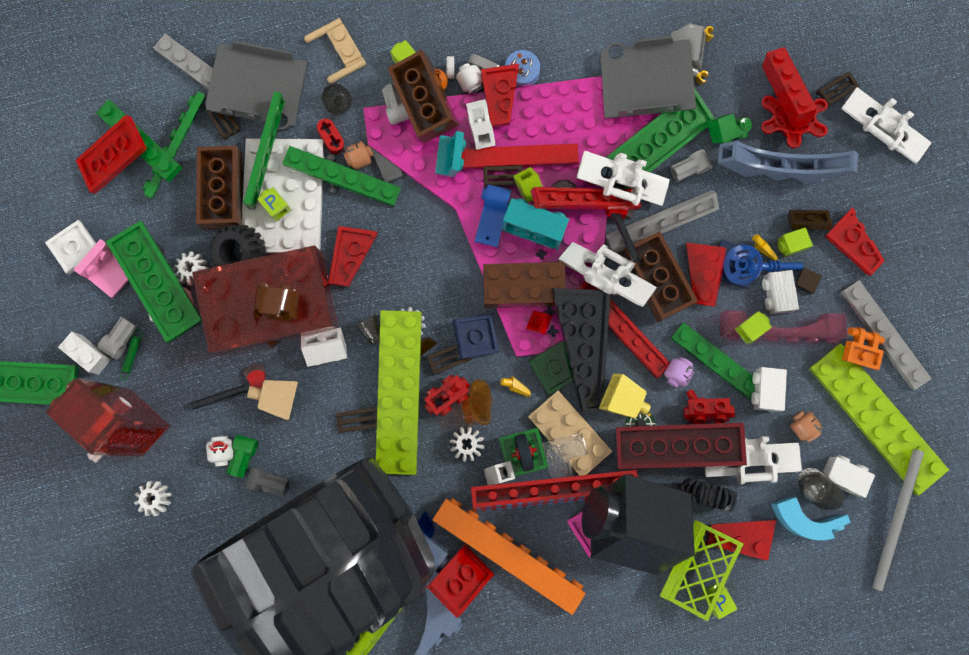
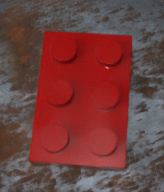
(460, 581)

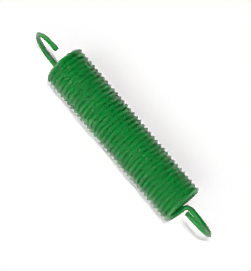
(128, 363)

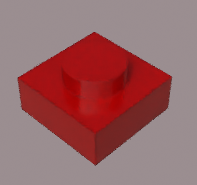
(539, 322)

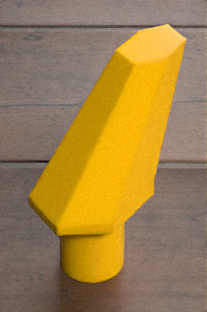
(762, 246)
(515, 386)

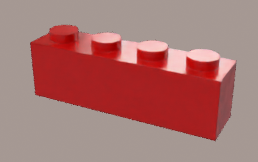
(789, 87)

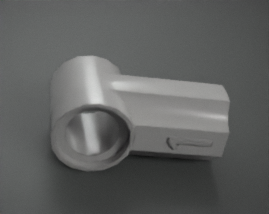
(395, 108)
(695, 164)
(114, 342)

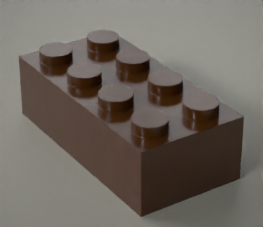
(423, 96)
(219, 187)
(662, 270)
(522, 284)

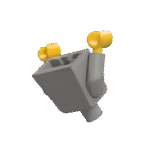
(697, 36)

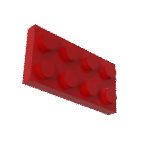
(111, 154)

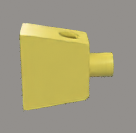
(624, 397)

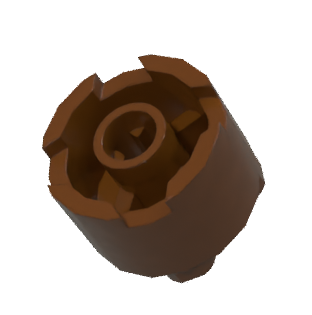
(276, 303)

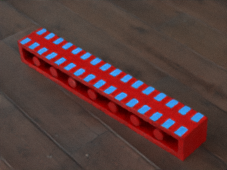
(541, 491)

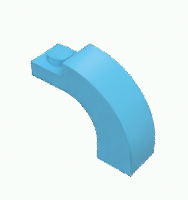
(794, 520)

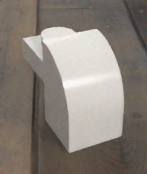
(480, 124)

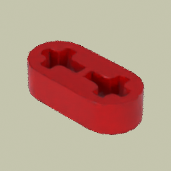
(334, 134)

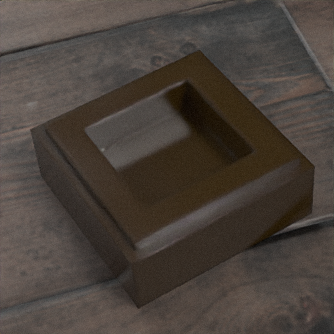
(808, 280)

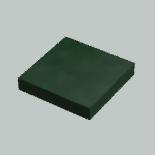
(552, 367)

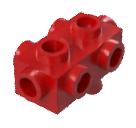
(452, 391)
(707, 410)

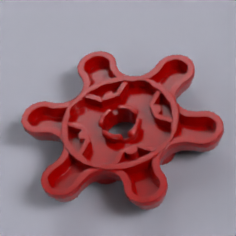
(781, 123)

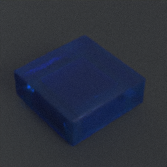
(427, 525)

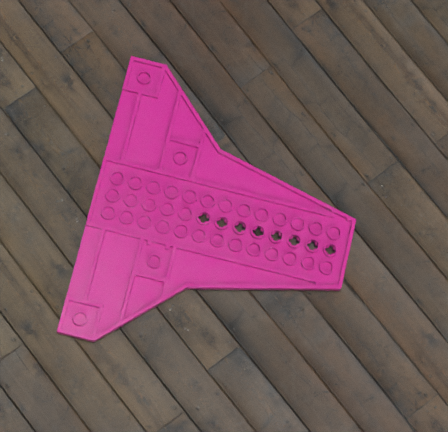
(540, 116)

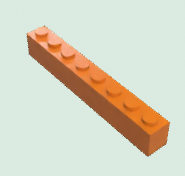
(510, 556)

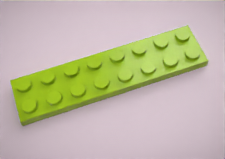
(398, 391)
(877, 417)

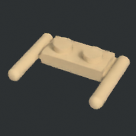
(343, 45)

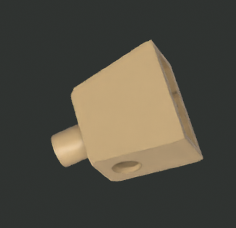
(275, 397)

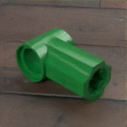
(243, 450)

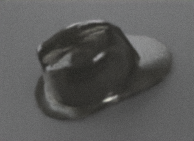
(820, 489)

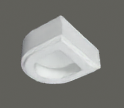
(450, 67)

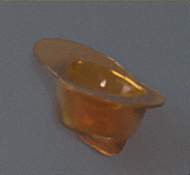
(478, 404)

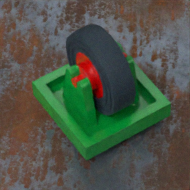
(524, 451)

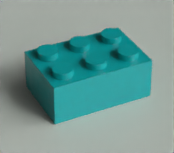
(535, 223)

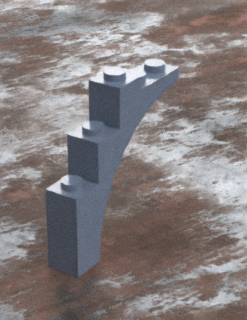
(778, 166)
(438, 616)

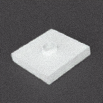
(71, 246)

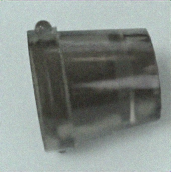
(370, 329)

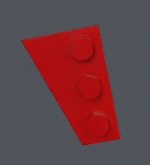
(499, 91)
(853, 242)
(349, 254)
(705, 271)
(754, 535)

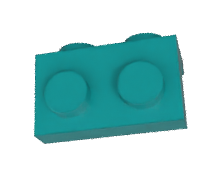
(449, 154)

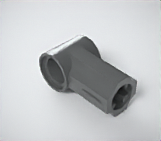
(262, 480)

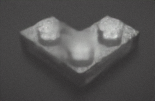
(560, 451)

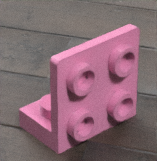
(102, 269)

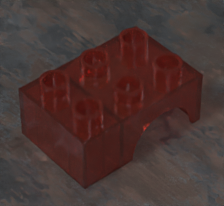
(229, 293)

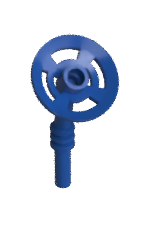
(752, 267)

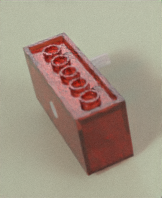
(106, 419)

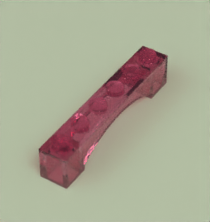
(829, 327)

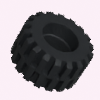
(224, 242)

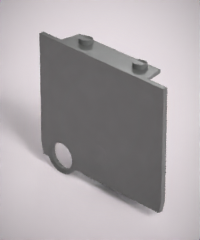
(247, 78)
(648, 78)

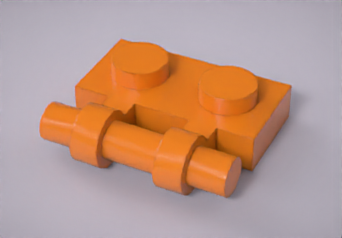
(860, 354)

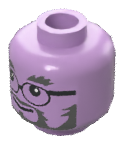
(679, 372)

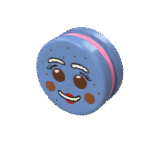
(528, 67)

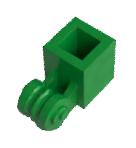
(726, 128)

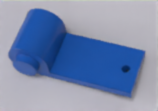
(494, 210)

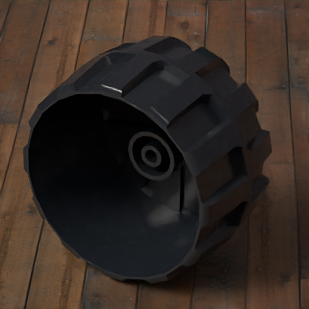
(318, 568)

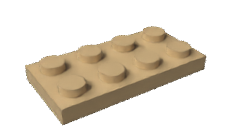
(559, 419)

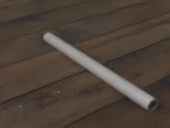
(897, 520)

